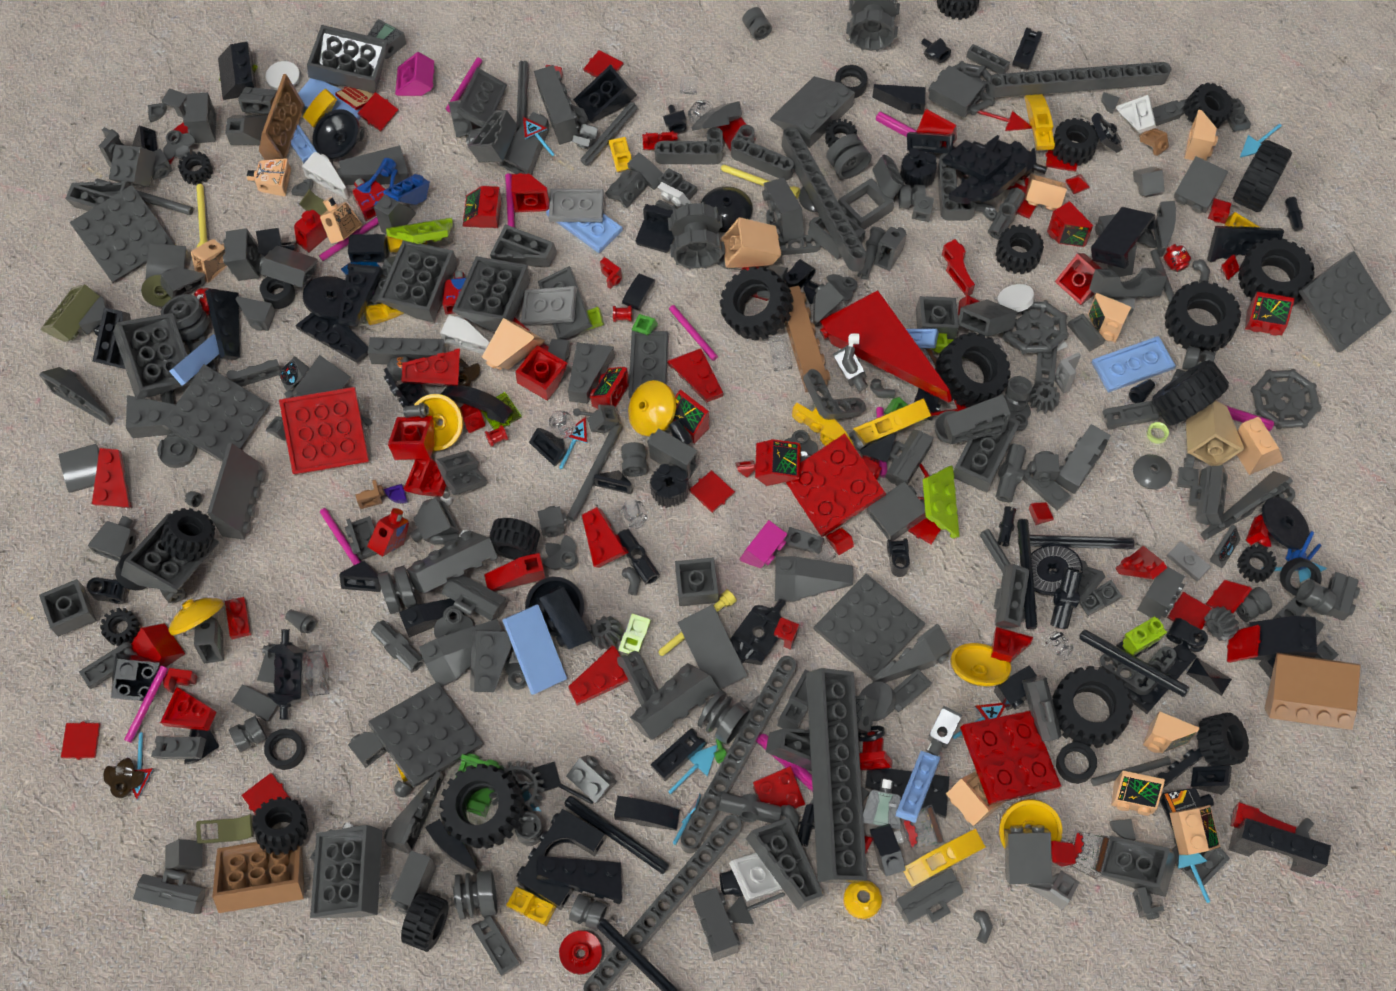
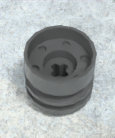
(720, 715)
(475, 894)

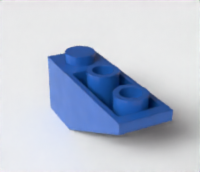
(410, 191)

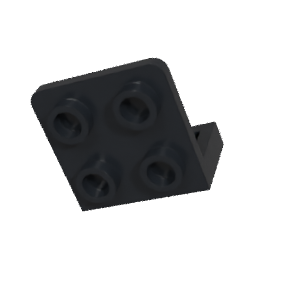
(655, 229)
(408, 392)

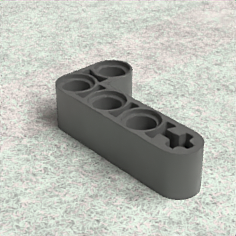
(692, 152)
(764, 160)
(949, 209)

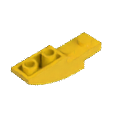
(1041, 121)
(893, 421)
(829, 429)
(943, 857)

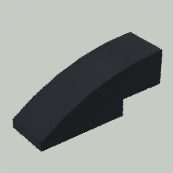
(646, 813)
(451, 846)

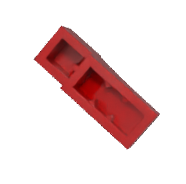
(954, 255)
(1244, 811)

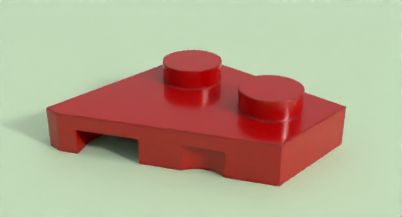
(1009, 644)

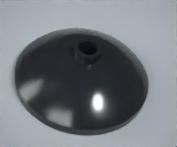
(336, 133)
(738, 206)
(545, 584)

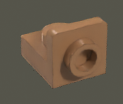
(1156, 139)
(370, 497)

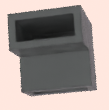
(1149, 180)
(183, 855)

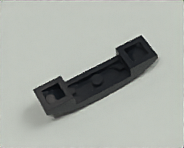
(481, 400)

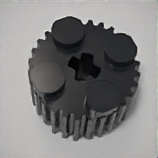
(918, 168)
(673, 477)

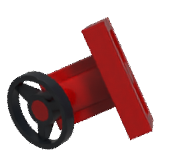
(872, 754)

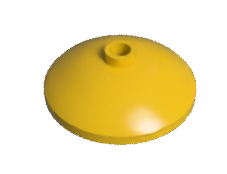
(446, 409)
(658, 409)
(194, 613)
(976, 666)
(1033, 813)

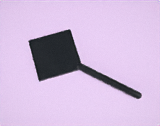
(268, 239)
(551, 780)

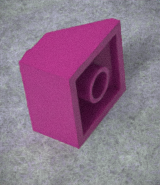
(415, 76)
(763, 546)

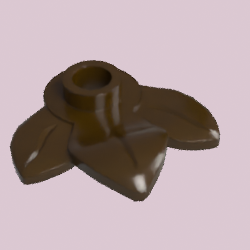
(468, 373)
(123, 774)

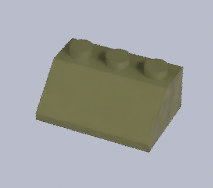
(66, 317)

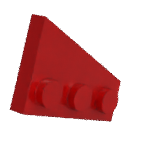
(433, 370)
(1142, 564)

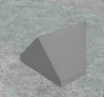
(1059, 891)

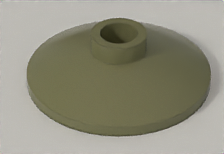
(150, 291)

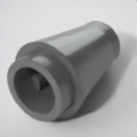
(302, 621)

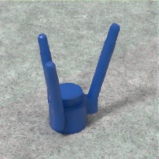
(386, 168)
(1302, 553)

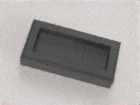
(1086, 332)

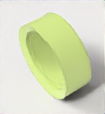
(1163, 427)

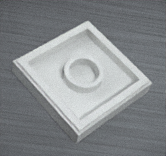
(754, 877)

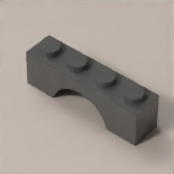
(1146, 283)
(383, 349)

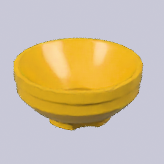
(857, 908)

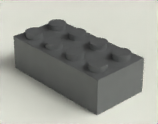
(557, 104)
(984, 456)

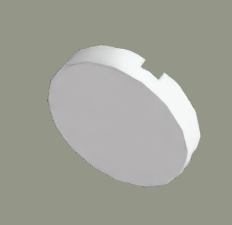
(276, 71)
(1016, 297)

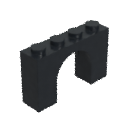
(564, 829)
(1307, 854)

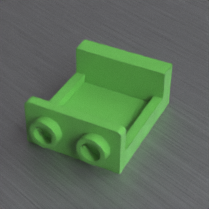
(479, 801)

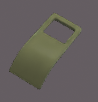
(311, 201)
(228, 829)

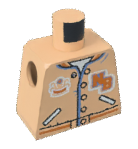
(271, 176)

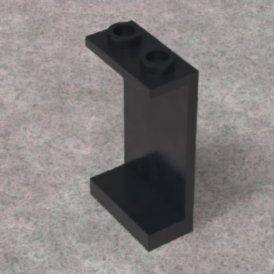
(1120, 236)

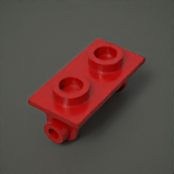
(651, 139)

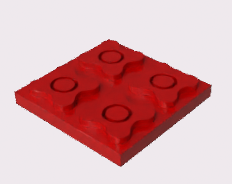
(324, 430)
(835, 485)
(1010, 757)

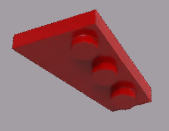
(698, 374)
(110, 482)
(602, 540)
(598, 678)
(187, 712)

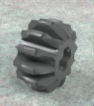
(1044, 397)
(1221, 623)
(605, 632)

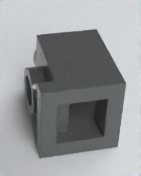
(603, 419)

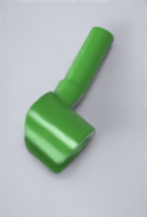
(721, 753)

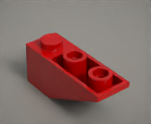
(516, 573)

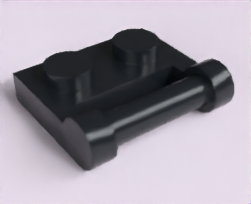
(1107, 132)

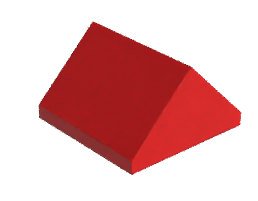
(936, 124)
(157, 644)

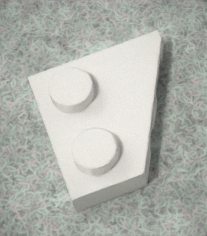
(1138, 113)
(673, 195)

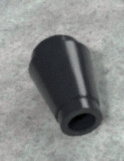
(1141, 391)
(679, 432)

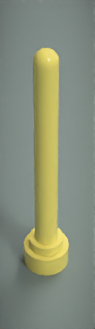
(752, 178)
(201, 214)
(726, 599)

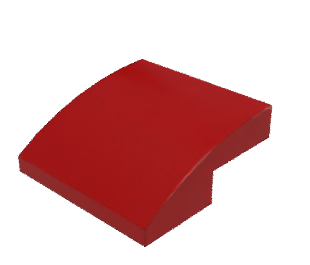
(425, 479)

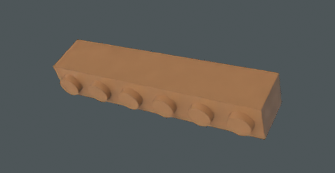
(802, 338)

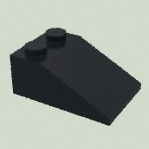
(605, 94)
(1288, 636)

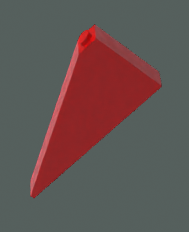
(883, 343)

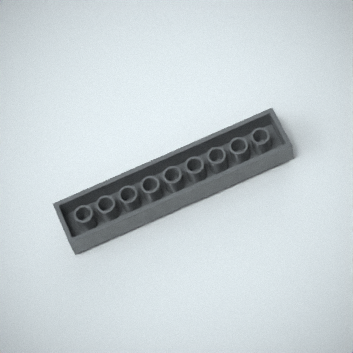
(836, 776)

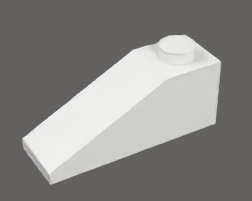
(322, 172)
(463, 335)

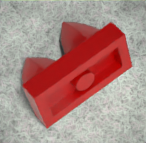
(1259, 532)
(237, 618)

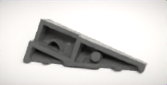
(1266, 489)

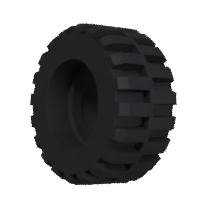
(1262, 175)
(1281, 255)
(744, 286)
(1205, 297)
(986, 355)
(1190, 392)
(1109, 690)
(460, 792)

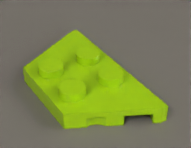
(423, 231)
(941, 500)

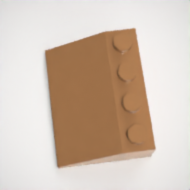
(281, 121)
(1313, 691)
(254, 878)

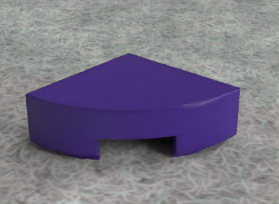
(396, 494)

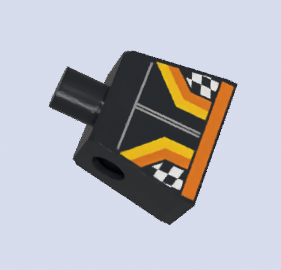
(1183, 800)

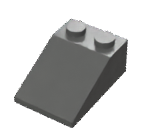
(1139, 865)

